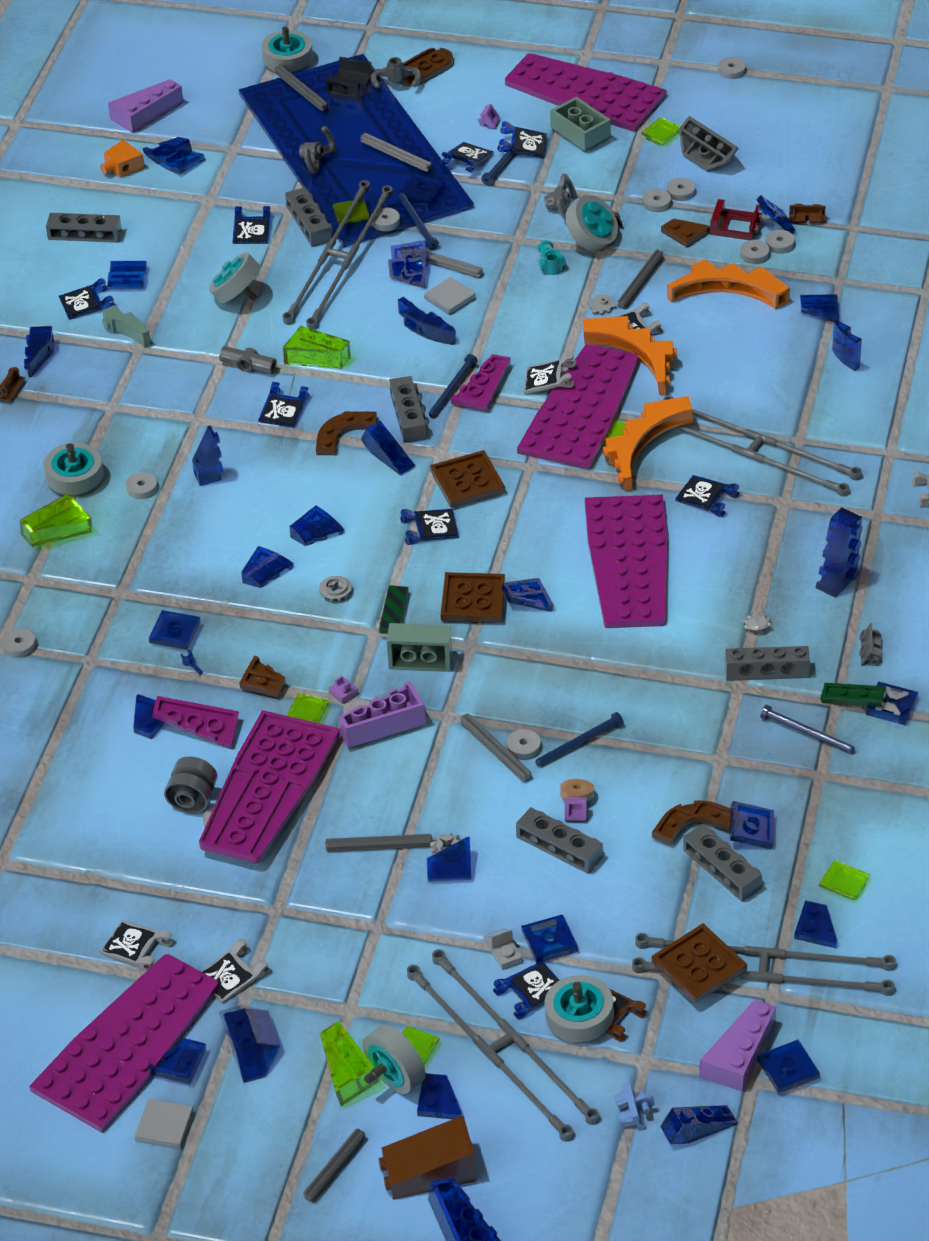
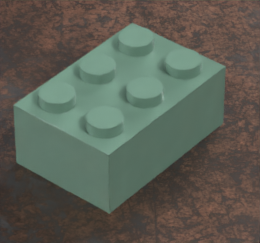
(580, 123)
(419, 647)

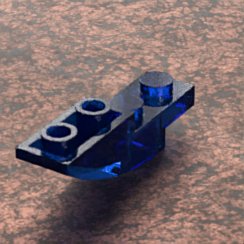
(426, 325)

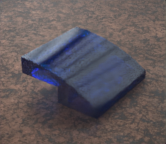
(127, 275)
(846, 345)

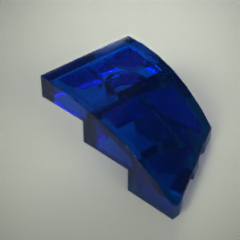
(175, 155)
(410, 263)

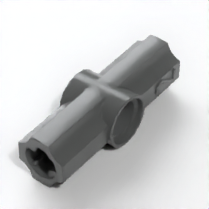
(248, 359)

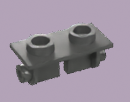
(870, 645)

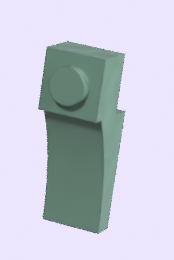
(126, 324)

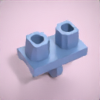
(636, 1105)

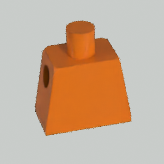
(122, 159)

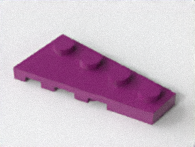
(482, 386)
(201, 720)

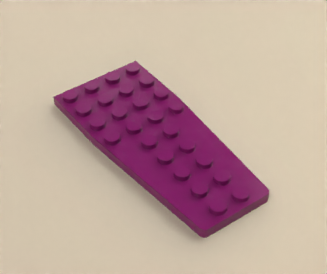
(615, 96)
(578, 418)
(628, 558)
(266, 784)
(112, 1054)

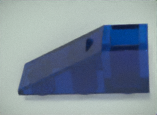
(40, 347)
(386, 448)
(206, 459)
(690, 1124)

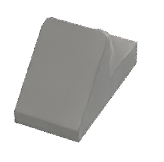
(503, 948)

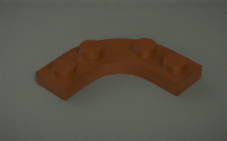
(339, 424)
(681, 816)

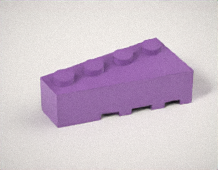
(145, 105)
(383, 717)
(736, 1051)

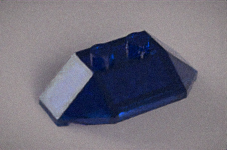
(251, 1040)

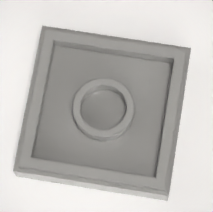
(449, 295)
(164, 1123)

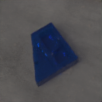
(775, 213)
(820, 306)
(528, 593)
(144, 722)
(451, 863)
(815, 925)
(181, 1062)
(437, 1098)

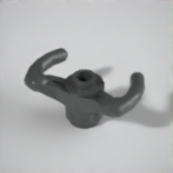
(395, 73)
(314, 151)
(560, 198)

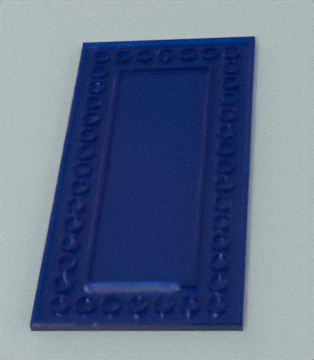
(294, 120)

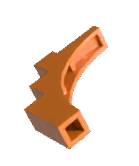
(730, 279)
(619, 334)
(639, 432)

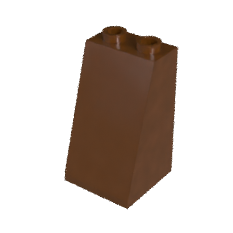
(428, 1157)

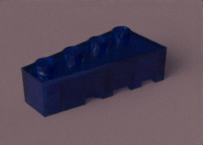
(841, 552)
(456, 1214)

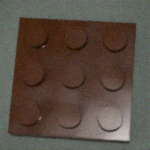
(467, 478)
(472, 597)
(699, 963)

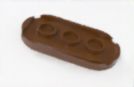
(429, 63)

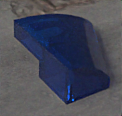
(314, 527)
(263, 567)

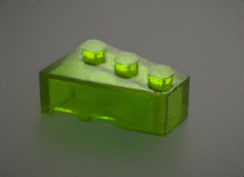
(316, 347)
(56, 522)
(346, 1063)

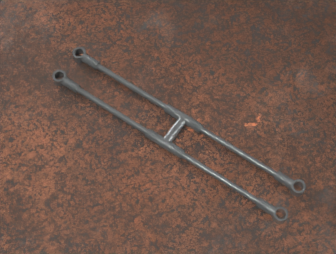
(364, 187)
(842, 489)
(765, 953)
(511, 1035)

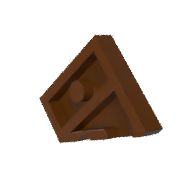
(684, 231)
(262, 679)

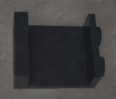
(350, 79)

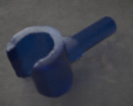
(189, 661)

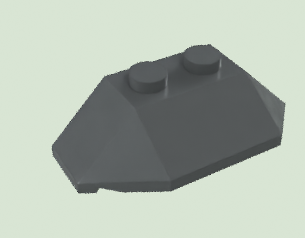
(704, 145)

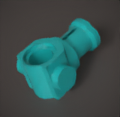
(551, 259)

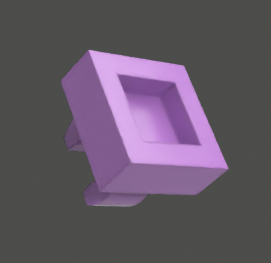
(489, 116)
(343, 690)
(575, 808)

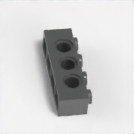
(308, 216)
(83, 227)
(407, 409)
(767, 663)
(559, 840)
(722, 862)

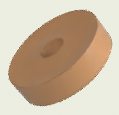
(577, 788)

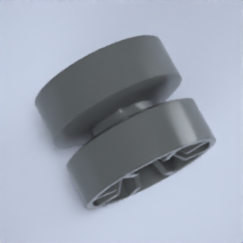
(190, 785)

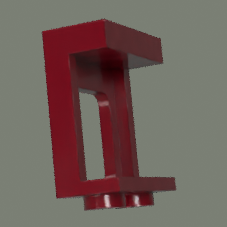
(722, 216)

